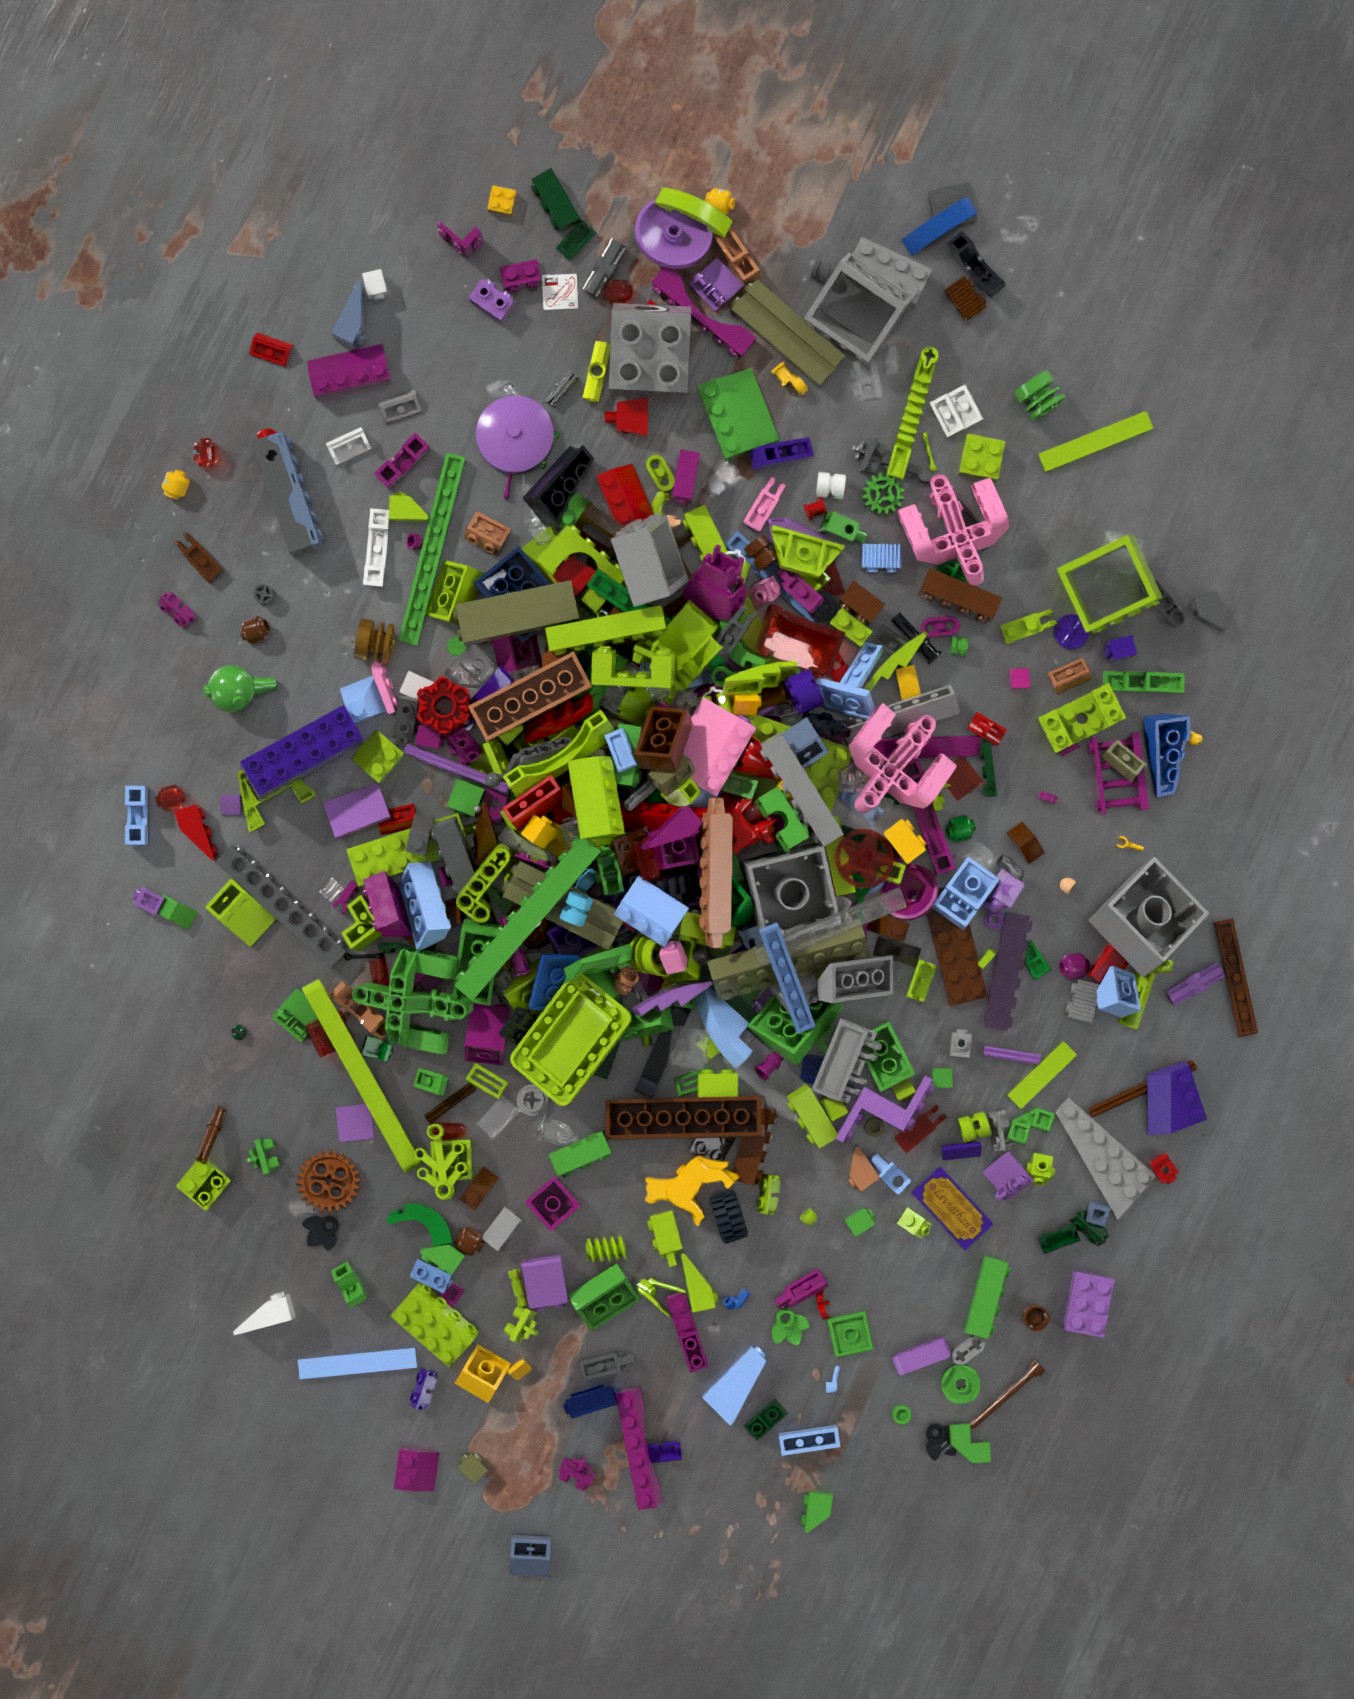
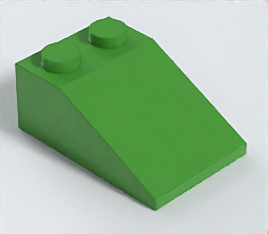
(892, 1063)

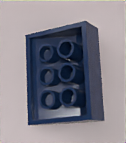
(511, 575)

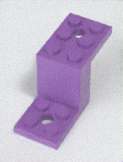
(885, 1110)

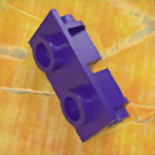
(419, 1397)
(666, 1452)

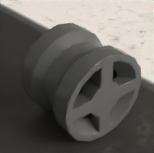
(820, 270)
(261, 589)

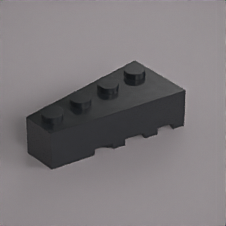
(557, 486)

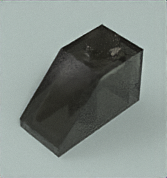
(901, 952)

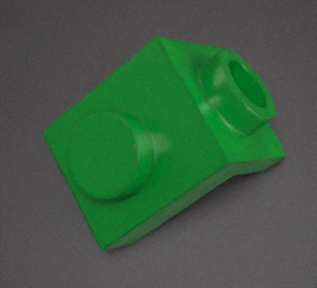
(376, 1048)

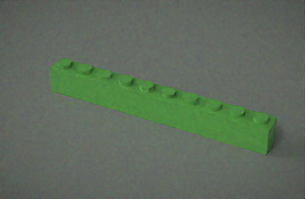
(526, 919)

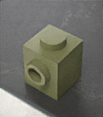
(472, 1466)

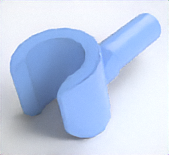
(831, 1387)

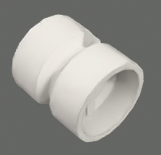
(830, 485)

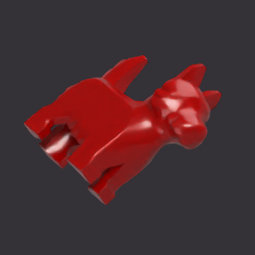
(747, 834)

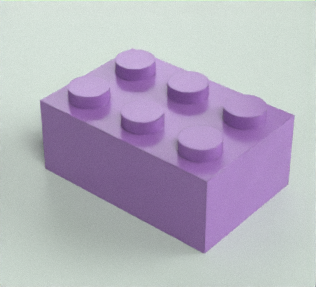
(1088, 1303)

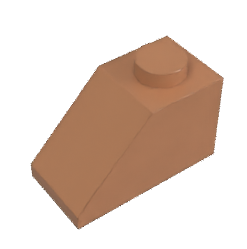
(861, 1171)

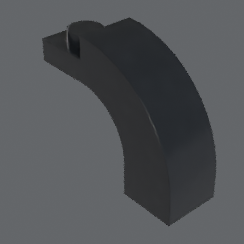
(973, 264)

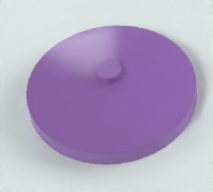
(671, 238)
(515, 434)

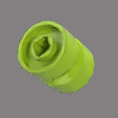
(967, 1128)

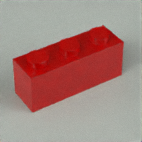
(535, 801)

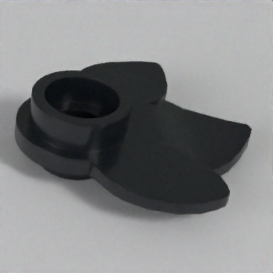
(319, 1233)
(940, 1443)

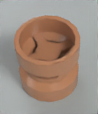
(625, 981)

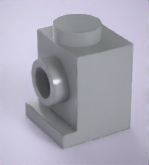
(958, 1051)

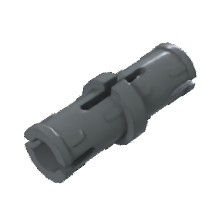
(562, 389)

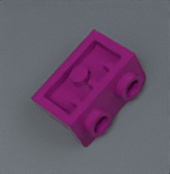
(520, 275)

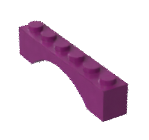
(734, 337)
(930, 827)
(644, 1480)

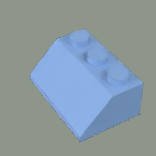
(651, 911)

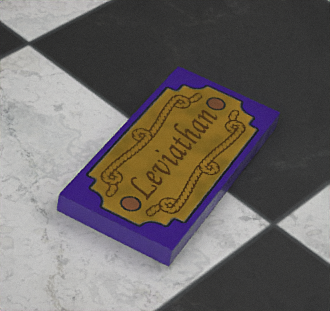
(952, 1208)

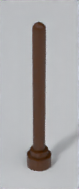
(1034, 1370)

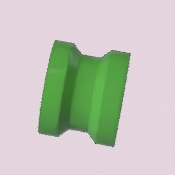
(959, 646)

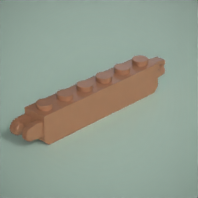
(716, 872)

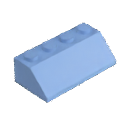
(423, 905)

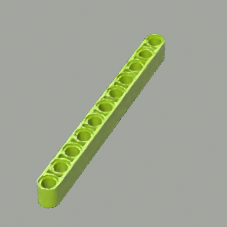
(361, 1075)

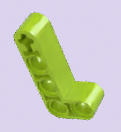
(486, 879)

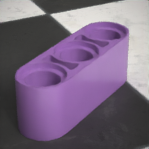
(921, 1356)

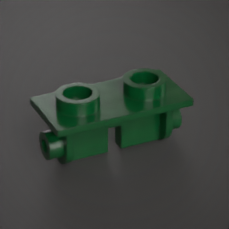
(1096, 1234)
(1056, 1240)

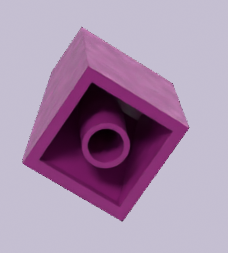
(483, 1039)

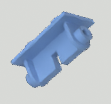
(431, 1276)

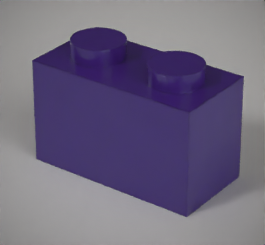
(1119, 649)

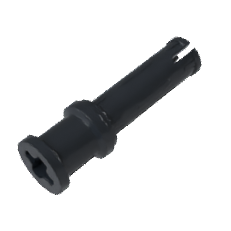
(926, 647)

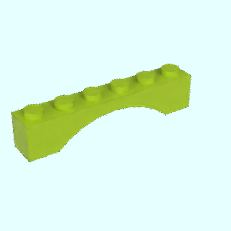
(586, 742)

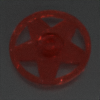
(864, 858)

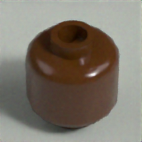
(255, 630)
(469, 1241)

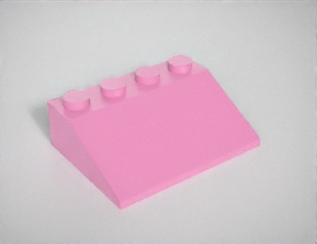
(715, 744)

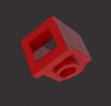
(1160, 1162)

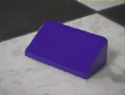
(961, 1150)

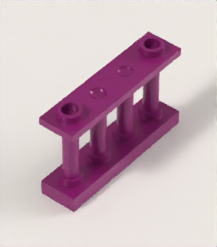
(1139, 800)

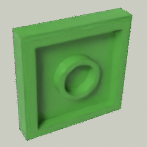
(850, 1334)

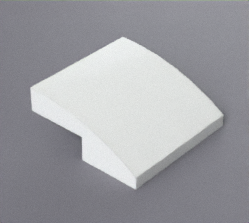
(956, 410)

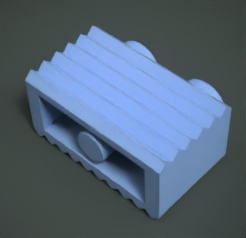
(881, 557)

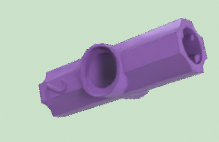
(1195, 984)

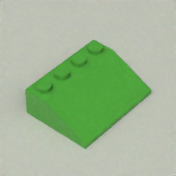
(737, 413)
(777, 1029)

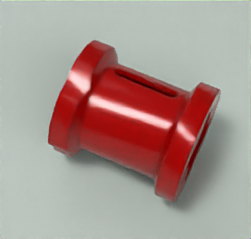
(815, 509)

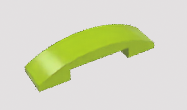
(694, 208)

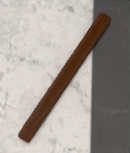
(1125, 1096)

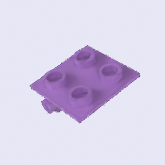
(716, 284)
(1007, 1177)

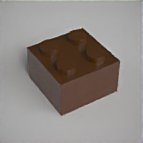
(861, 603)

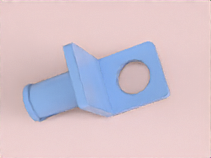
(889, 1172)

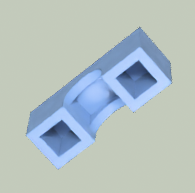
(137, 815)

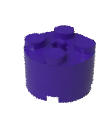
(804, 692)

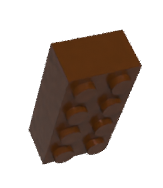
(960, 596)

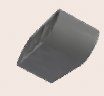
(1173, 606)

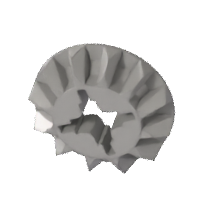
(525, 1106)

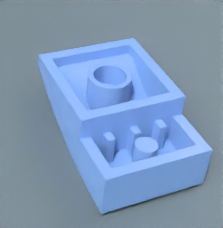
(965, 893)

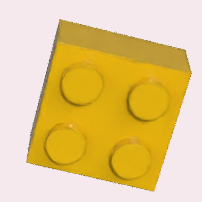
(501, 200)

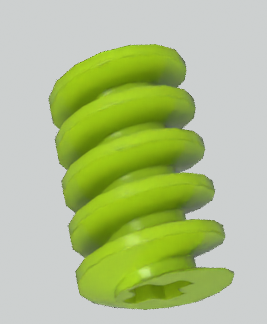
(605, 1248)

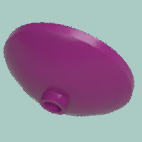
(919, 882)

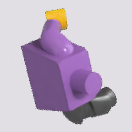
(1007, 888)

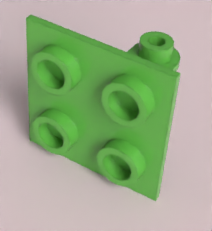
(295, 1015)

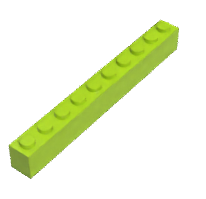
(706, 538)

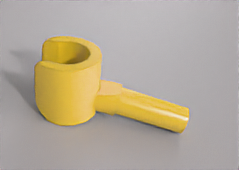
(1130, 845)

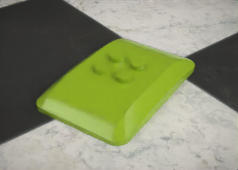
(570, 1039)

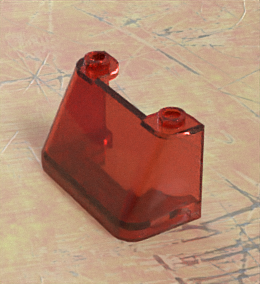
(799, 639)

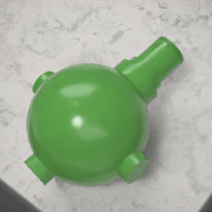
(233, 688)

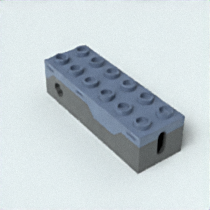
(287, 492)

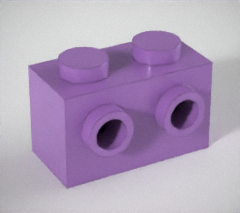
(491, 300)

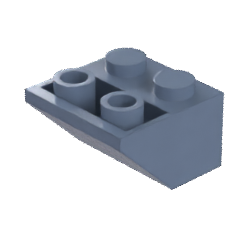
(805, 742)
(530, 1555)

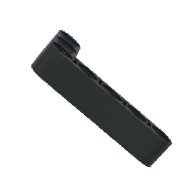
(659, 1055)

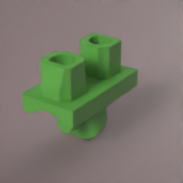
(266, 1163)

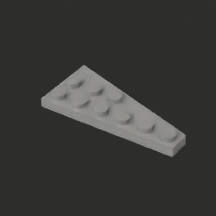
(1111, 1165)

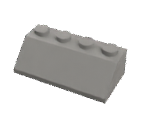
(856, 980)

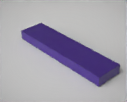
(496, 682)

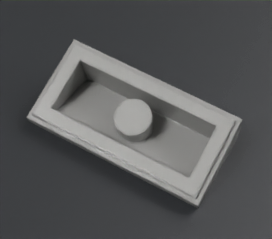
(399, 406)

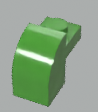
(349, 1284)

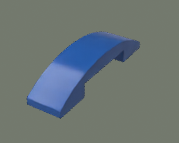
(939, 225)

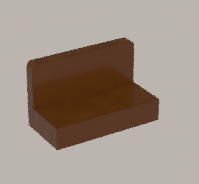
(773, 696)

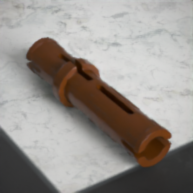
(214, 1126)

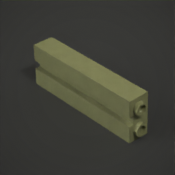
(787, 333)
(516, 613)
(601, 923)

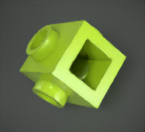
(1040, 1169)

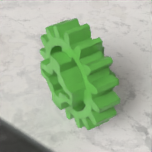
(875, 488)

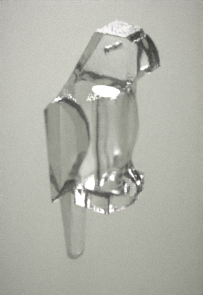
(532, 522)

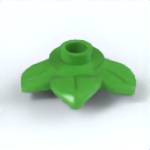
(791, 1329)

